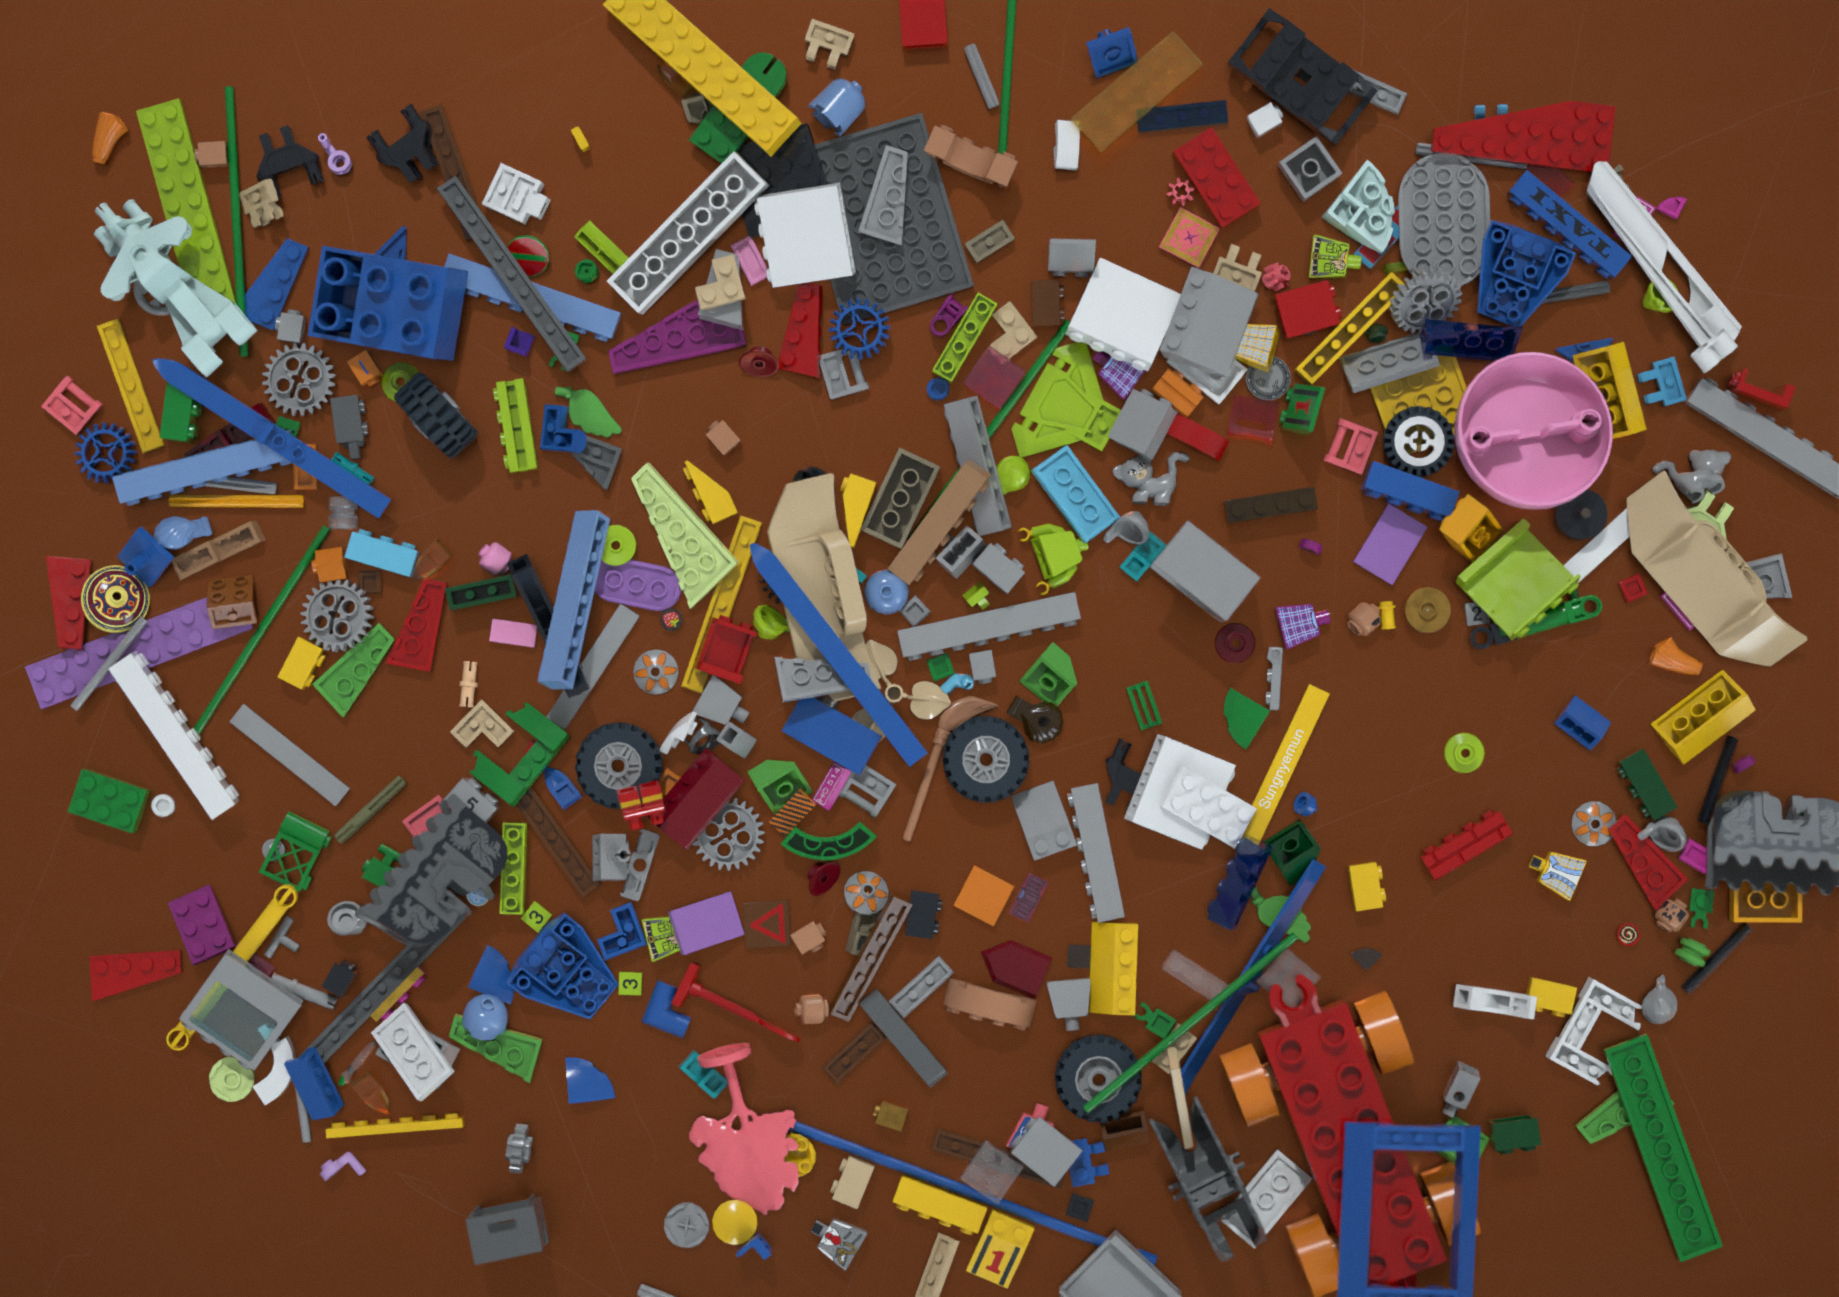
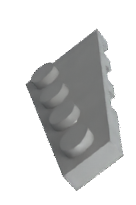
(886, 202)

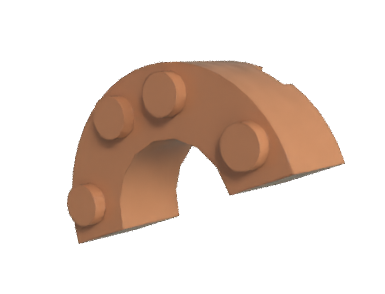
(970, 159)
(989, 1004)

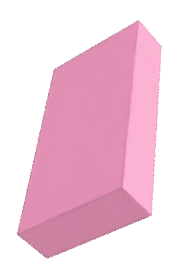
(750, 260)
(513, 633)

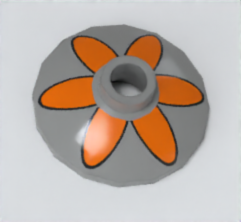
(660, 683)
(1582, 821)
(861, 901)

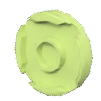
(231, 1080)

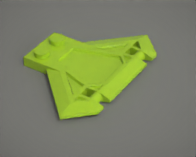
(1065, 406)

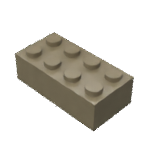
(900, 498)

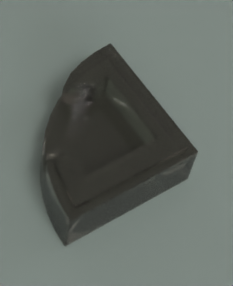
(1366, 957)

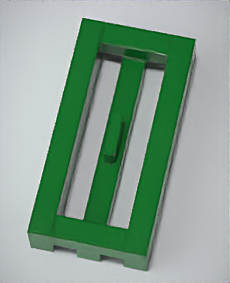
(1138, 688)

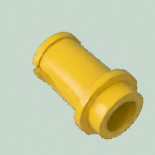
(1387, 614)

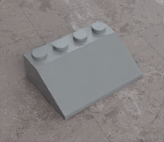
(1208, 322)

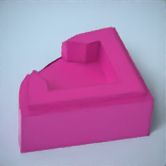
(1672, 206)

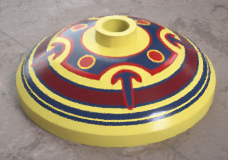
(112, 614)

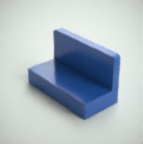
(759, 1244)

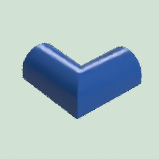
(554, 431)
(628, 935)
(659, 1011)

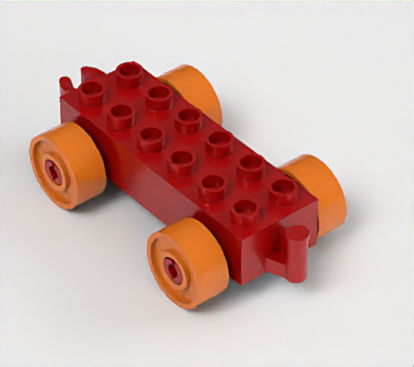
(1325, 1081)

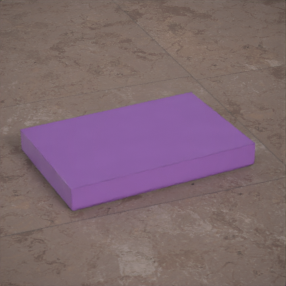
(1390, 544)
(706, 923)

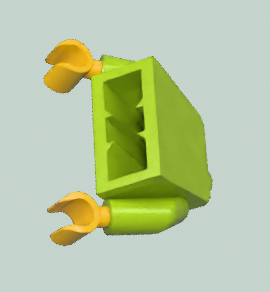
(1056, 553)

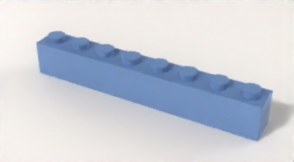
(568, 309)
(195, 470)
(574, 600)

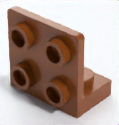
(231, 602)

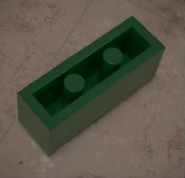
(481, 592)
(1646, 785)

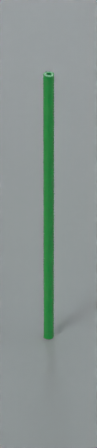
(1007, 74)
(235, 206)
(1014, 397)
(262, 628)
(1188, 1024)

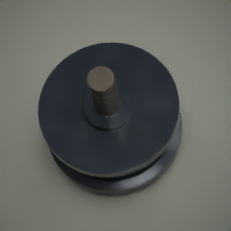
(1582, 516)

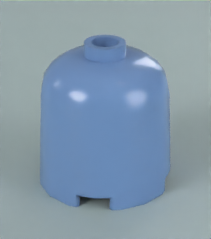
(838, 105)

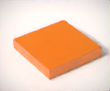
(983, 895)

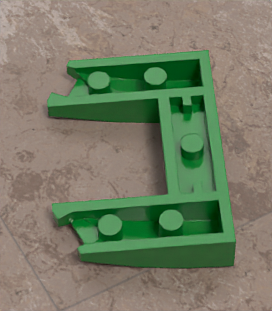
(514, 785)

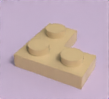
(726, 289)
(1017, 331)
(479, 720)

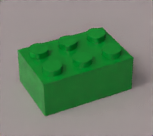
(179, 416)
(109, 800)

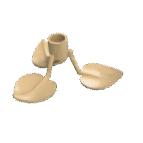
(927, 697)

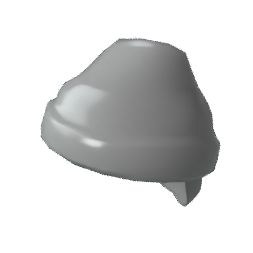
(1130, 528)
(1665, 834)
(342, 919)
(1659, 1003)

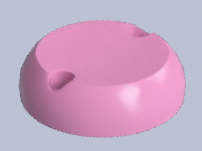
(1532, 431)

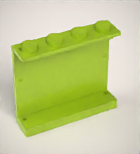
(1517, 581)

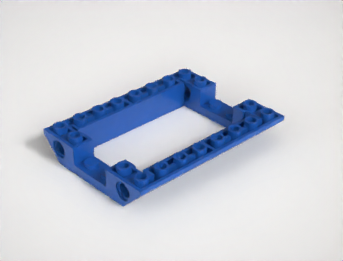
(1359, 1142)

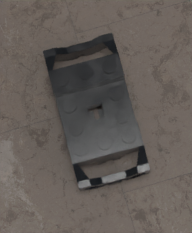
(1293, 53)

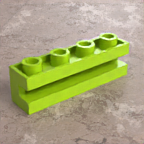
(964, 338)
(517, 426)
(514, 874)

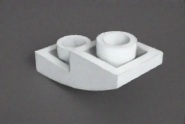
(1067, 145)
(679, 732)

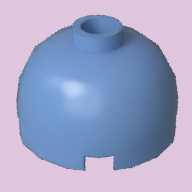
(886, 592)
(485, 1017)

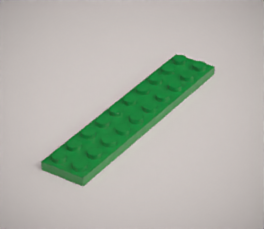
(1663, 1147)

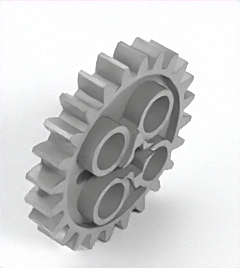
(1425, 297)
(318, 388)
(318, 609)
(739, 851)

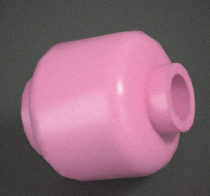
(494, 559)

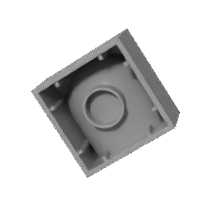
(1204, 572)

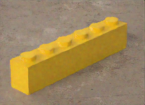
(1349, 330)

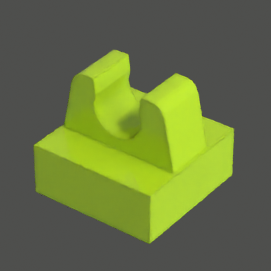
(977, 595)

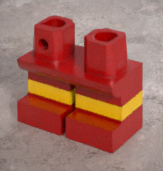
(634, 810)

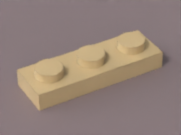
(937, 1266)

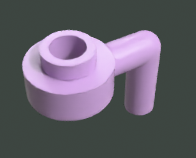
(335, 157)
(331, 1168)

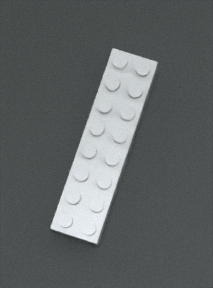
(688, 233)
(174, 734)

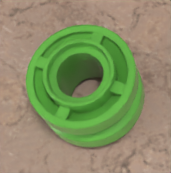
(1692, 952)

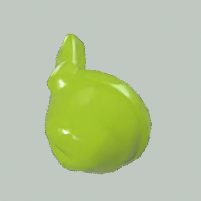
(1654, 301)
(1013, 473)
(769, 622)

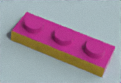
(399, 995)

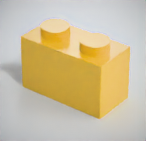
(301, 663)
(1366, 886)
(1552, 996)

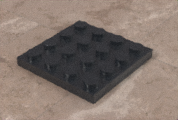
(789, 168)

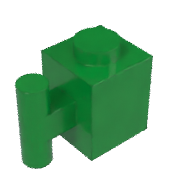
(376, 868)

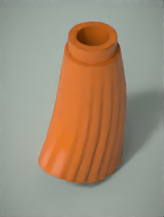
(107, 132)
(1670, 657)

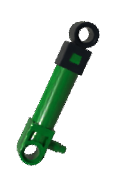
(1565, 613)

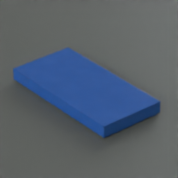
(832, 734)

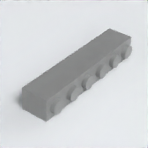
(972, 442)
(1097, 852)

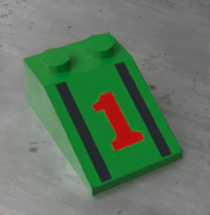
(1302, 408)

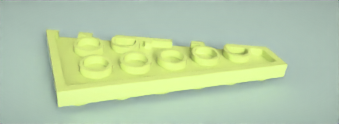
(688, 543)

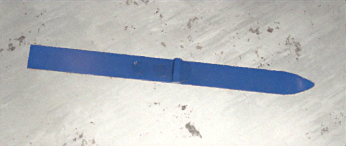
(272, 436)
(837, 654)
(1233, 1002)

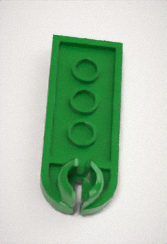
(716, 132)

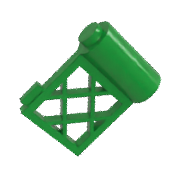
(303, 834)

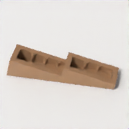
(218, 549)

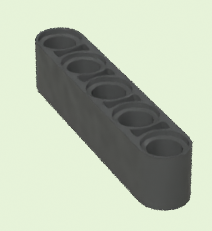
(903, 1038)

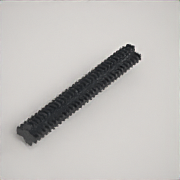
(1718, 779)
(1716, 958)

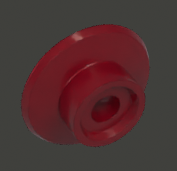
(759, 362)
(1227, 651)
(822, 877)

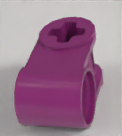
(948, 316)

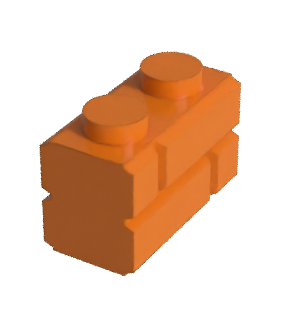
(1178, 392)

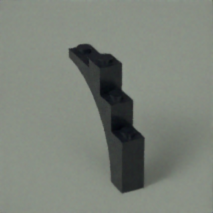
(540, 607)

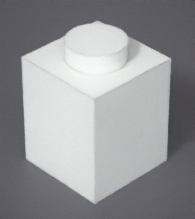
(1265, 119)

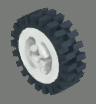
(1441, 444)

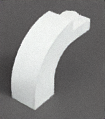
(1495, 1001)
(279, 1078)

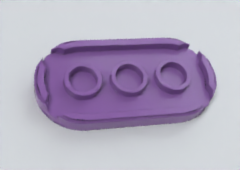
(638, 585)

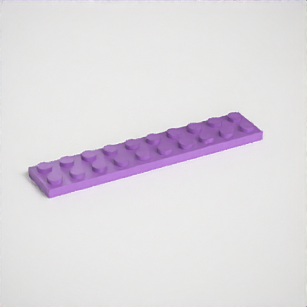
(160, 641)

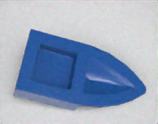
(561, 787)

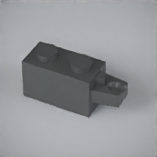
(349, 423)

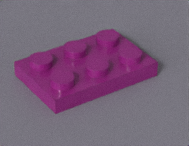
(201, 925)

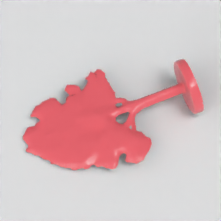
(747, 1160)

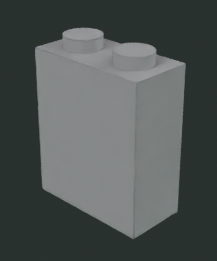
(1143, 423)
(1045, 1150)

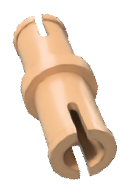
(468, 684)

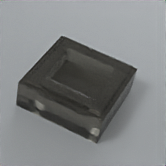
(1078, 956)

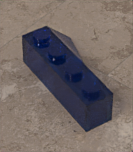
(1469, 340)
(1239, 882)

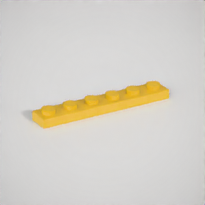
(385, 1126)

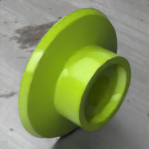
(392, 374)
(627, 545)
(1453, 755)

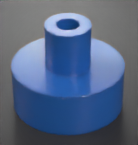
(1305, 804)

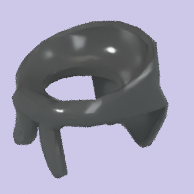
(706, 730)

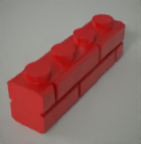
(1466, 845)

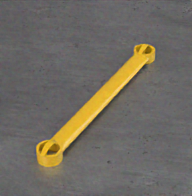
(247, 946)

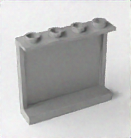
(1118, 1271)

